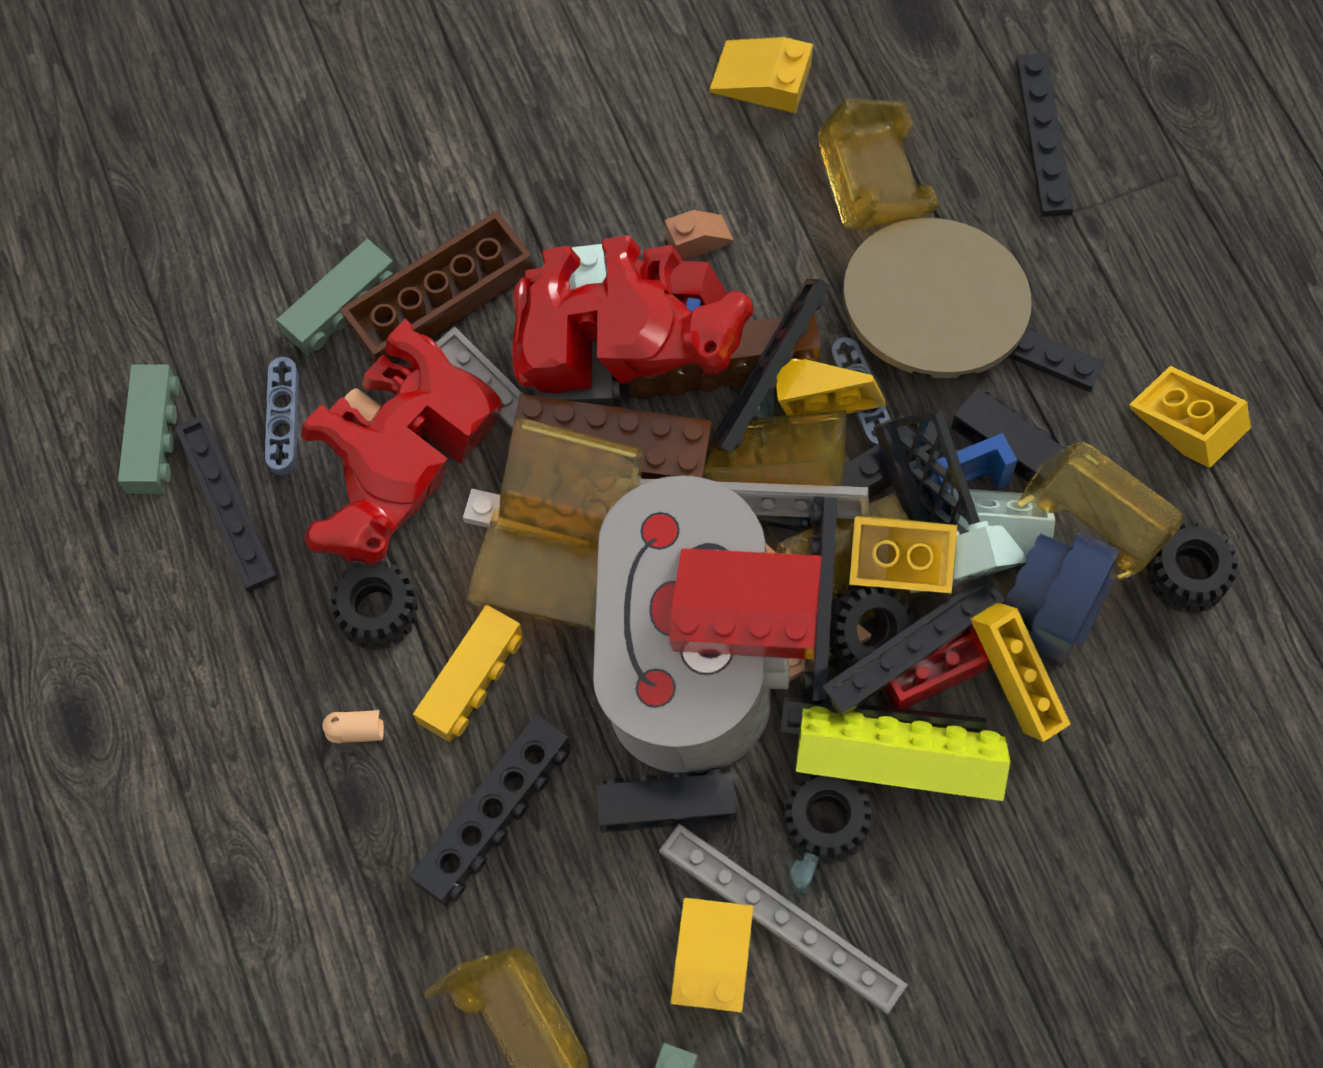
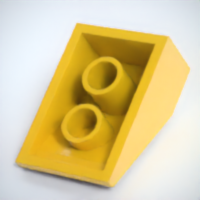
(764, 71)
(819, 387)
(1193, 415)
(903, 554)
(712, 955)

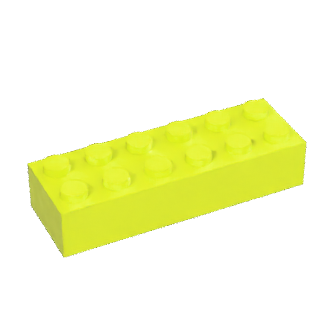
(903, 753)

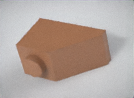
(696, 233)

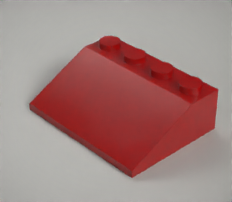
(746, 604)

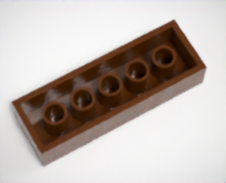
(440, 286)
(754, 340)
(669, 442)

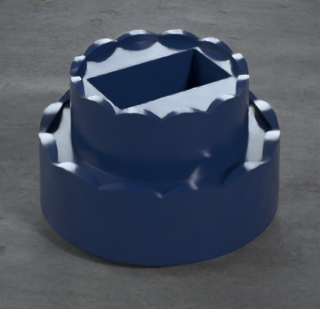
(1062, 592)

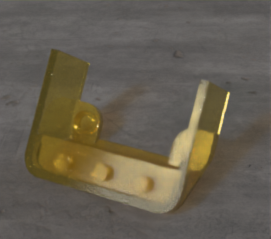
(1107, 502)
(516, 1007)

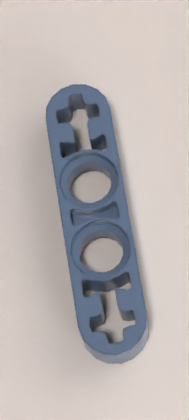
(858, 364)
(286, 415)

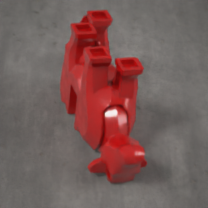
(628, 315)
(385, 458)

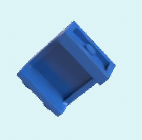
(983, 458)

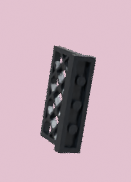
(912, 482)

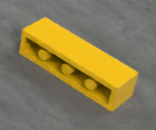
(1020, 671)
(468, 674)

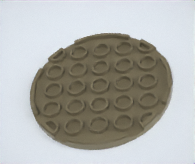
(936, 297)

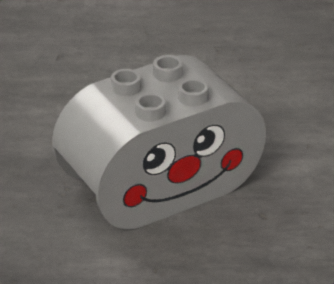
(667, 704)

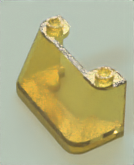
(870, 164)

